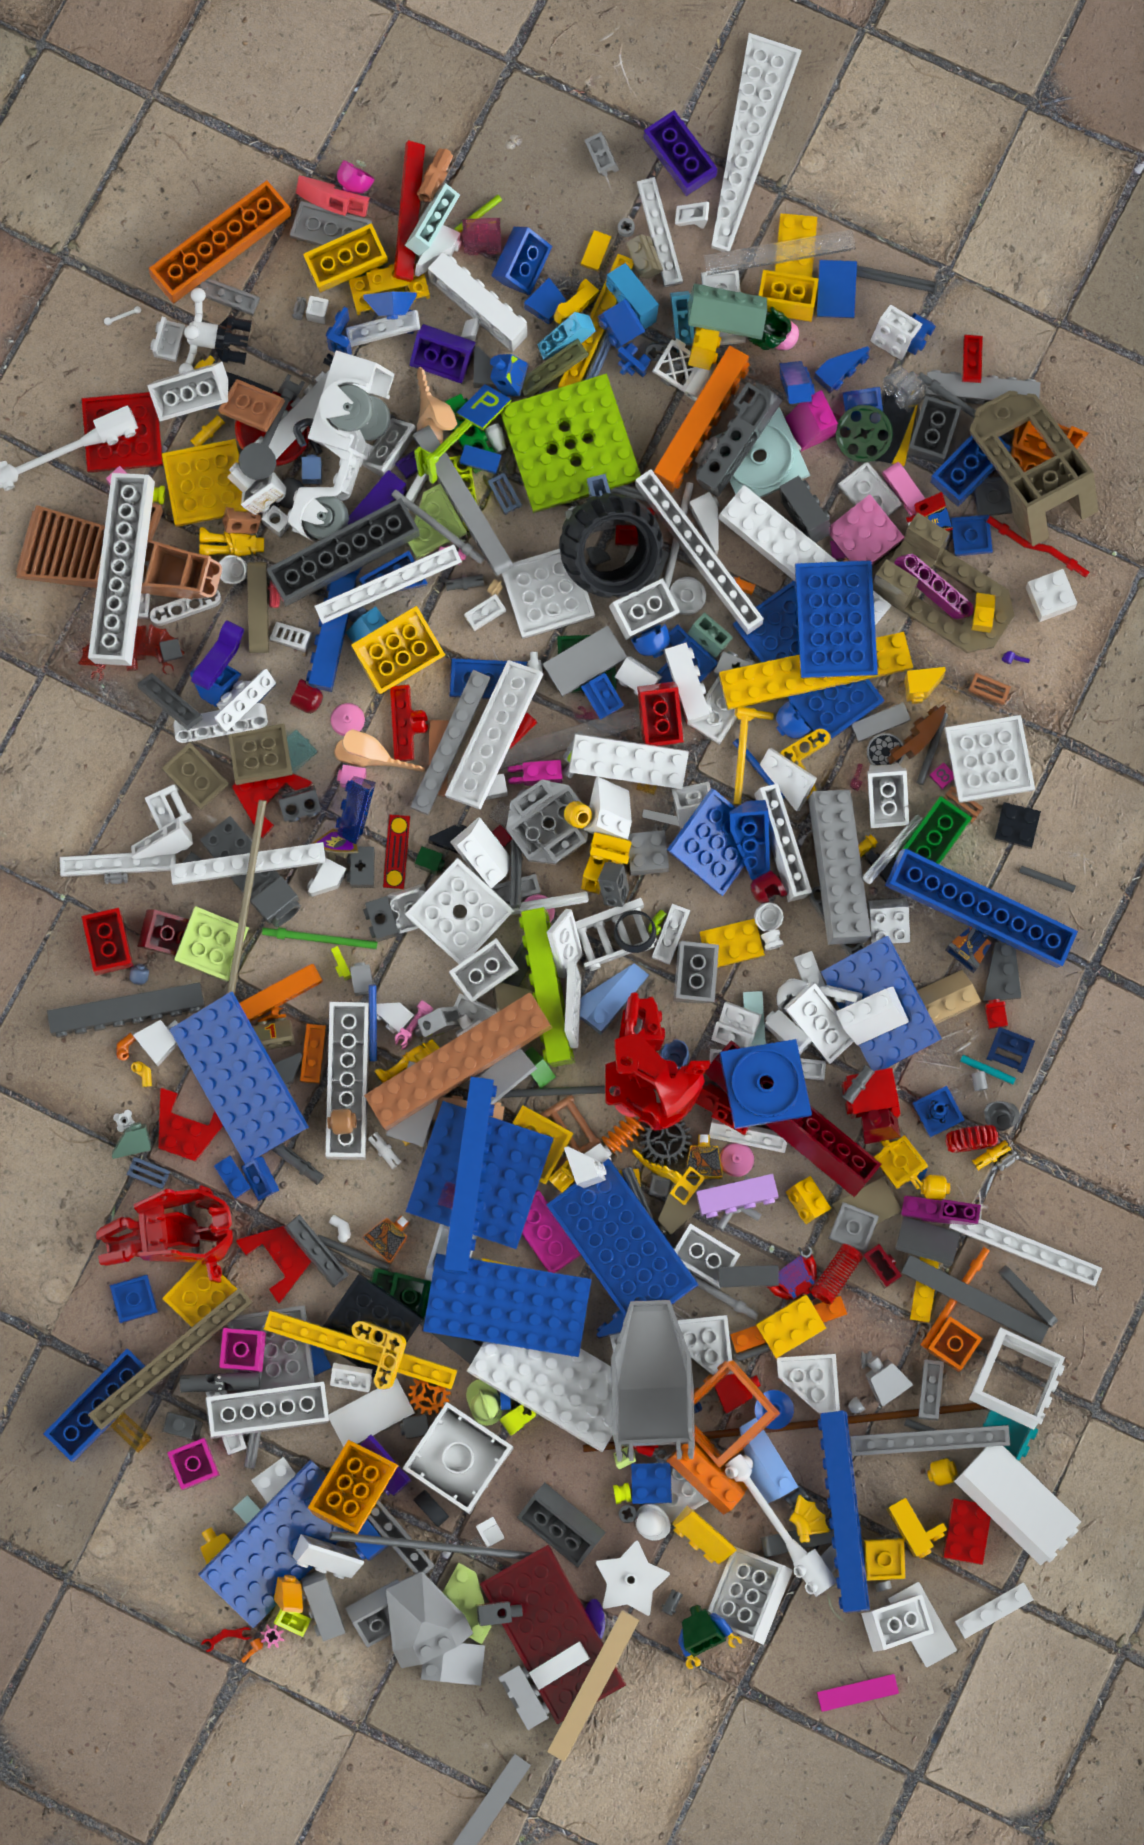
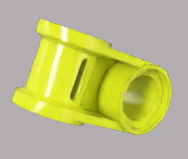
(515, 1419)

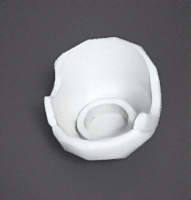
(233, 569)
(768, 916)

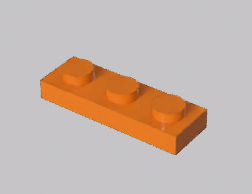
(313, 1053)

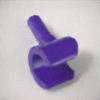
(1009, 656)

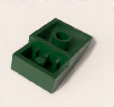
(407, 1289)

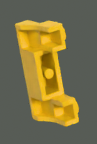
(382, 281)

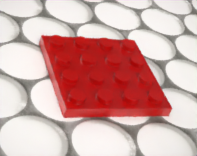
(134, 452)

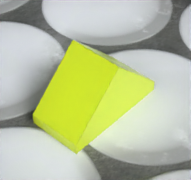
(293, 1622)

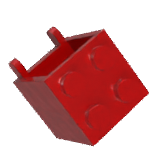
(878, 1094)

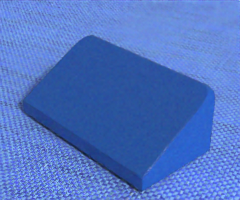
(260, 1178)

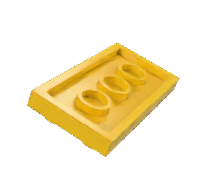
(792, 228)

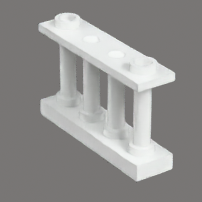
(598, 922)

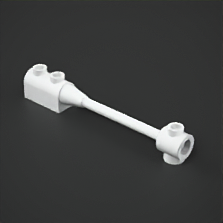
(107, 430)
(807, 1565)

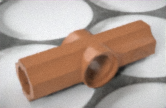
(435, 175)

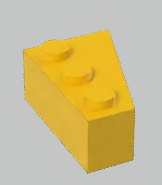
(704, 348)

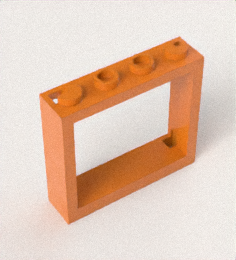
(710, 1381)

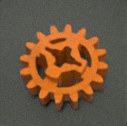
(420, 1398)

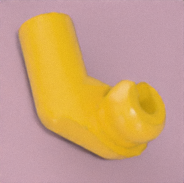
(143, 1071)

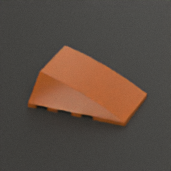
(1031, 449)

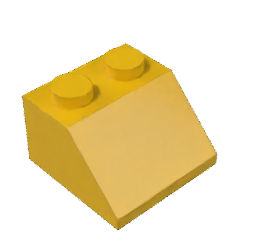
(921, 683)

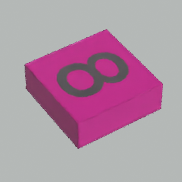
(942, 776)

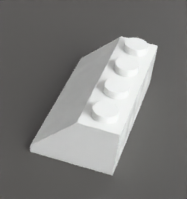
(190, 391)

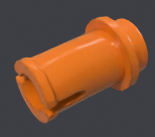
(746, 587)

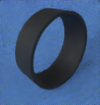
(635, 948)

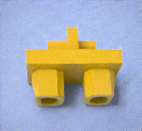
(562, 1177)

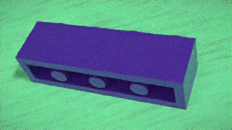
(378, 496)

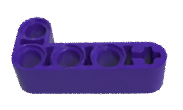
(219, 655)

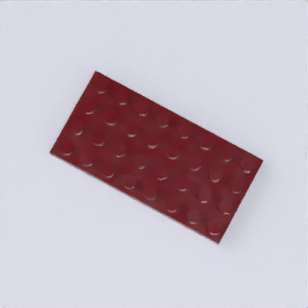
(549, 1625)

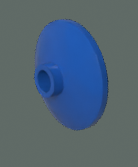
(782, 1403)

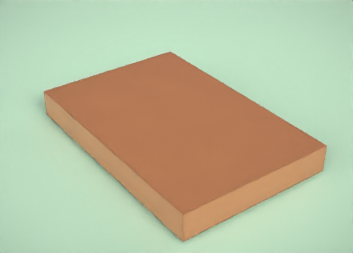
(251, 405)

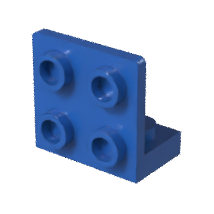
(335, 339)

